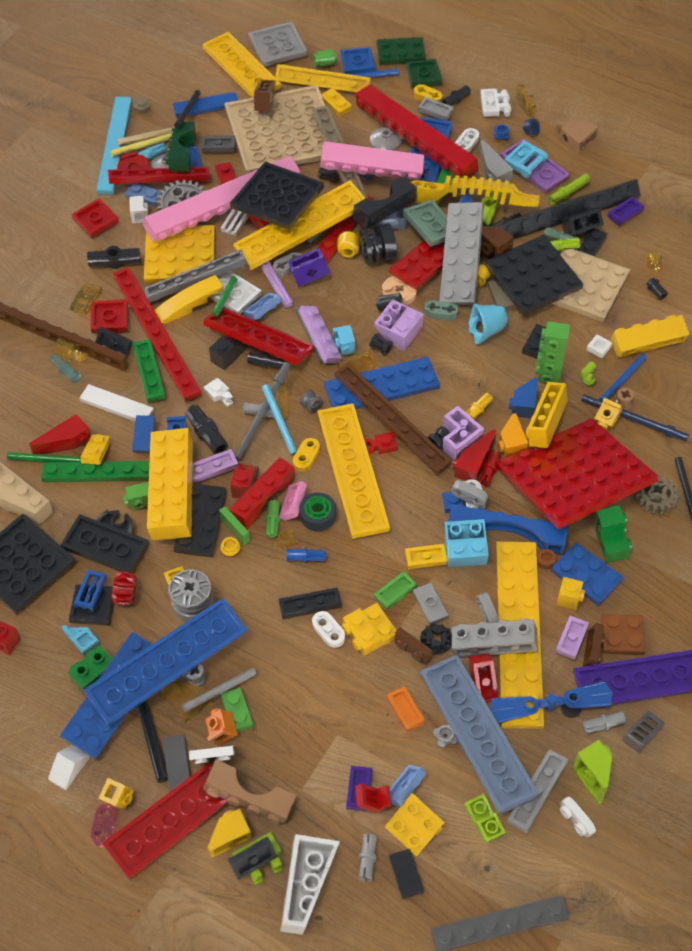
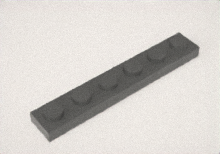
(188, 278)
(499, 923)

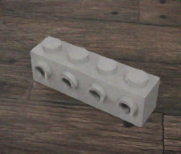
(495, 638)

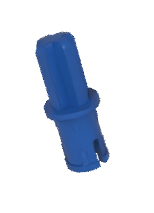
(305, 555)

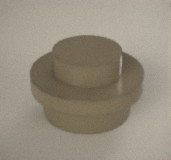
(141, 105)

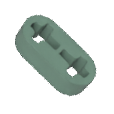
(441, 310)

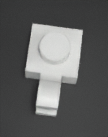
(218, 391)

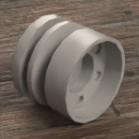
(190, 594)

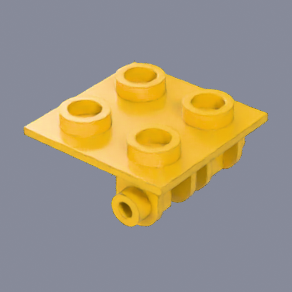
(414, 824)

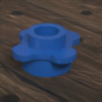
(501, 132)

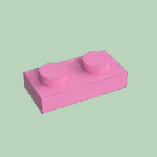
(292, 501)

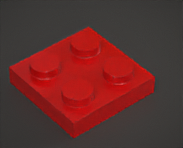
(95, 217)
(109, 314)

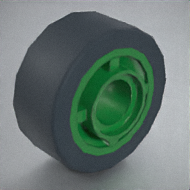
(317, 520)

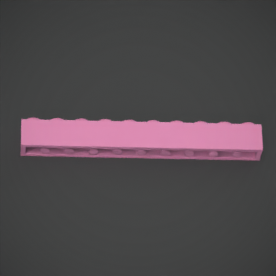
(201, 207)

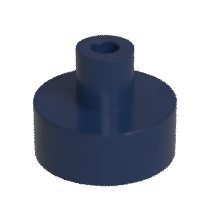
(531, 127)

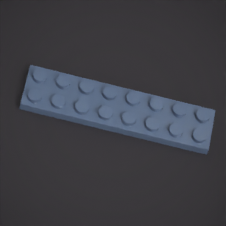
(479, 734)

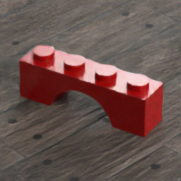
(275, 478)

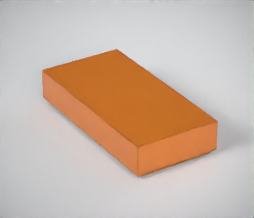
(405, 708)

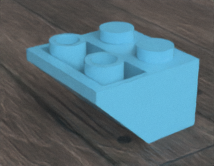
(466, 543)

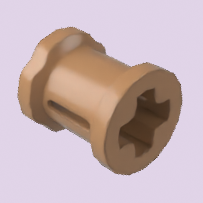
(625, 396)

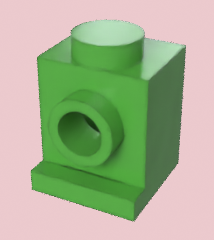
(136, 496)

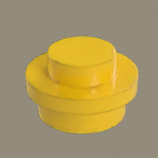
(230, 546)

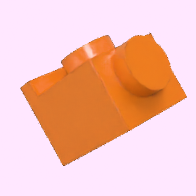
(220, 726)

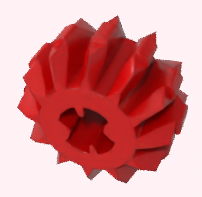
(124, 588)

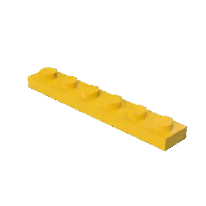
(321, 78)

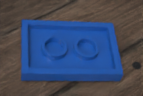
(597, 577)

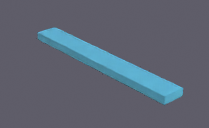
(117, 130)

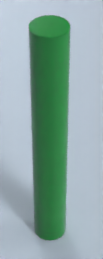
(224, 296)

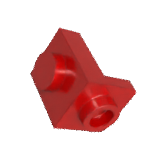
(373, 798)

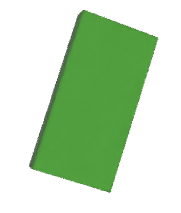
(234, 526)
(395, 590)

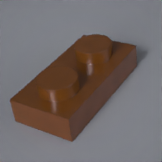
(409, 643)
(593, 645)

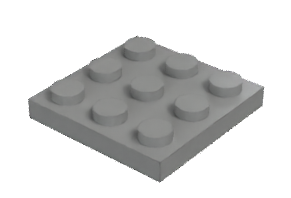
(277, 44)

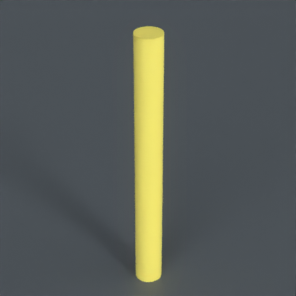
(140, 145)

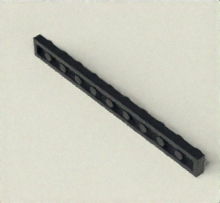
(553, 214)

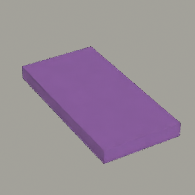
(546, 175)

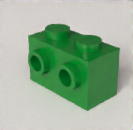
(90, 668)

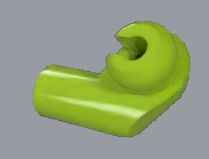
(586, 374)

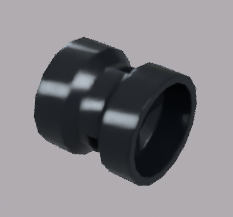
(437, 438)

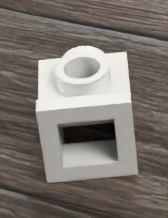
(138, 209)

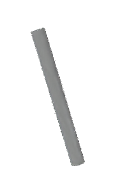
(218, 690)

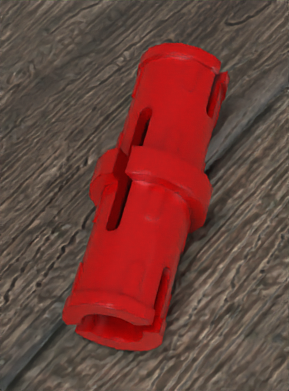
(489, 468)

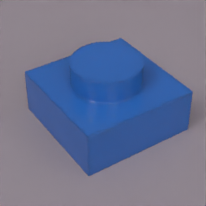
(449, 499)

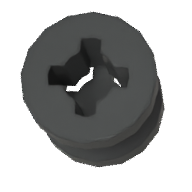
(311, 401)

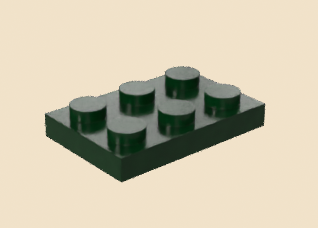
(400, 50)

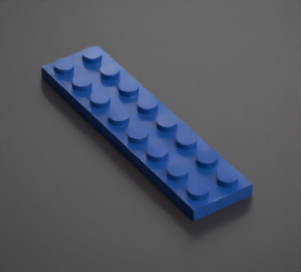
(165, 661)

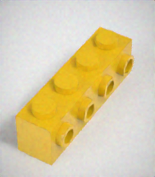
(649, 336)
(547, 415)

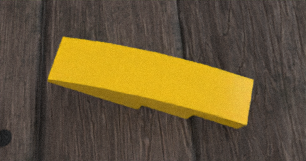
(191, 297)

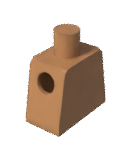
(577, 134)

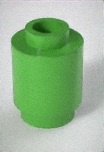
(325, 58)

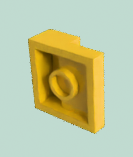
(368, 629)

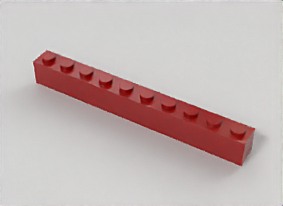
(416, 132)

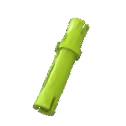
(564, 192)

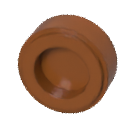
(546, 559)

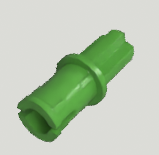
(272, 518)

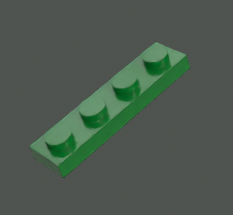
(149, 370)

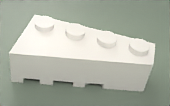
(307, 872)

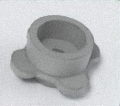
(442, 741)

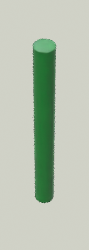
(41, 457)

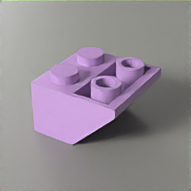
(399, 324)

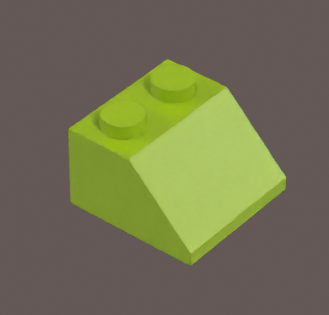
(594, 768)

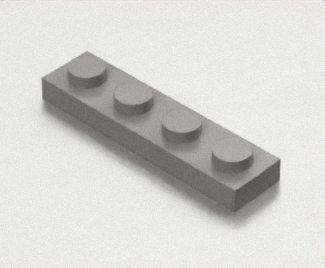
(544, 781)

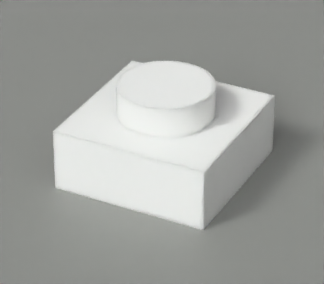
(599, 346)

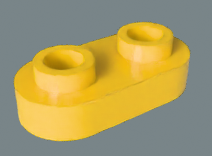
(307, 453)

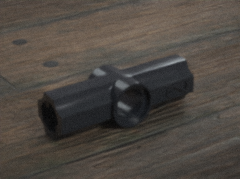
(114, 257)
(206, 429)

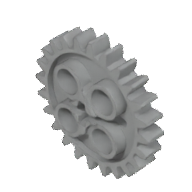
(177, 193)

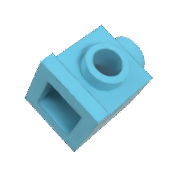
(344, 339)

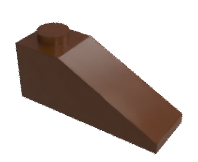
(264, 96)

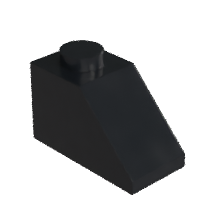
(226, 351)

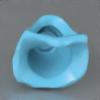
(493, 319)

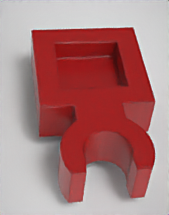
(383, 443)

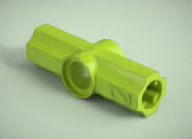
(490, 207)

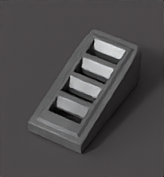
(635, 743)

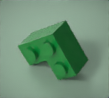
(611, 533)

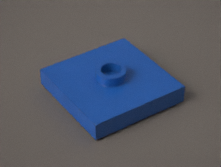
(357, 60)

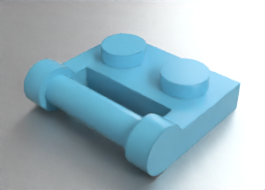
(522, 155)

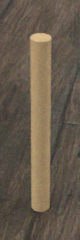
(144, 136)

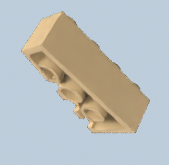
(22, 498)

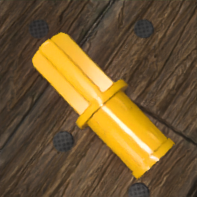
(478, 407)

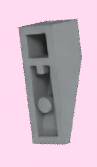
(493, 164)

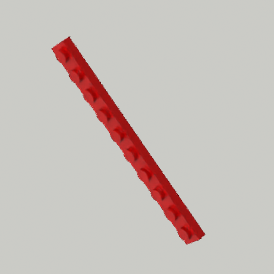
(157, 334)

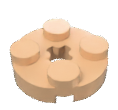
(392, 284)

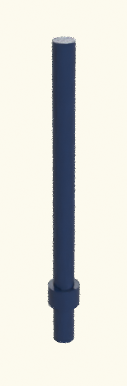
(668, 430)

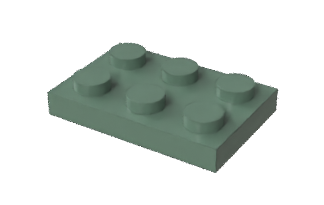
(428, 221)

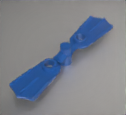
(588, 696)

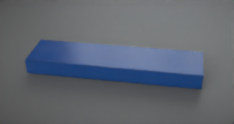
(206, 104)

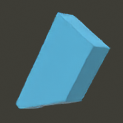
(81, 638)

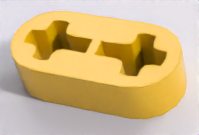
(422, 91)

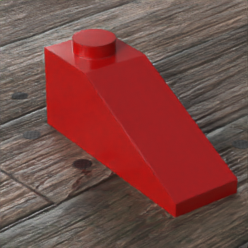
(63, 437)
(472, 458)

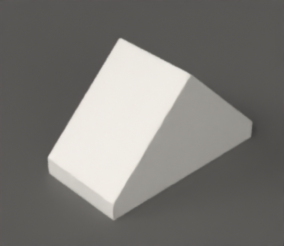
(67, 766)

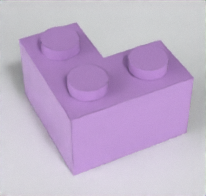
(463, 432)

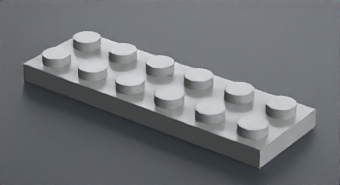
(462, 253)

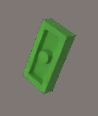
(235, 703)

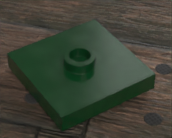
(423, 72)

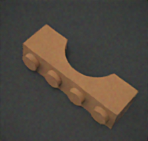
(224, 783)

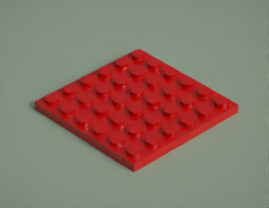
(576, 473)

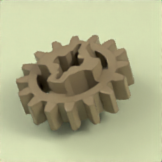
(657, 495)

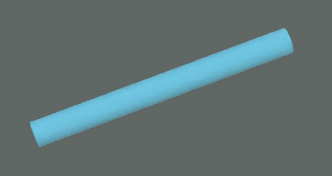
(279, 419)

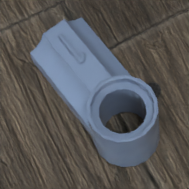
(396, 220)

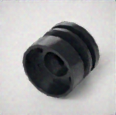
(374, 244)

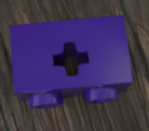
(309, 267)

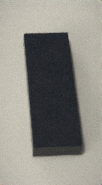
(309, 603)

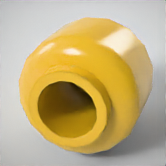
(348, 244)

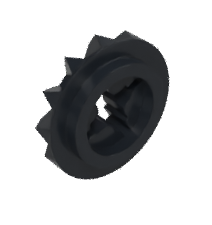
(436, 646)

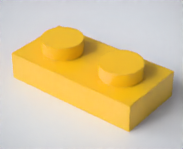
(336, 102)
(95, 449)
(426, 556)

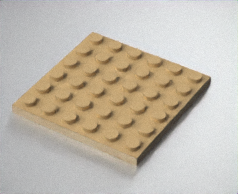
(279, 133)

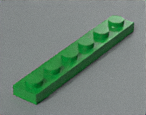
(104, 472)

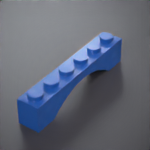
(535, 530)

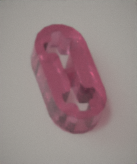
(99, 823)

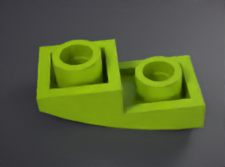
(484, 818)

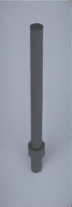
(278, 380)

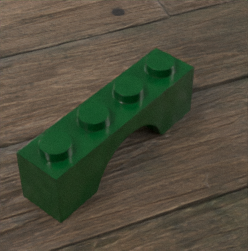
(178, 153)

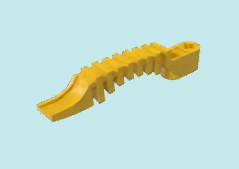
(435, 191)

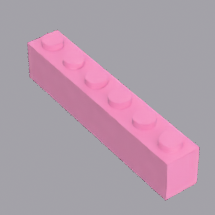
(372, 161)

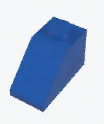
(524, 399)

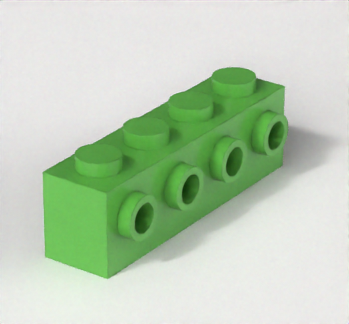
(553, 349)

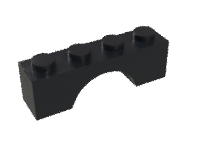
(370, 212)

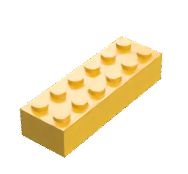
(170, 484)

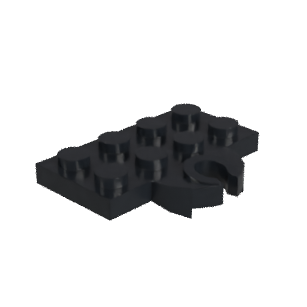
(206, 504)
(106, 541)

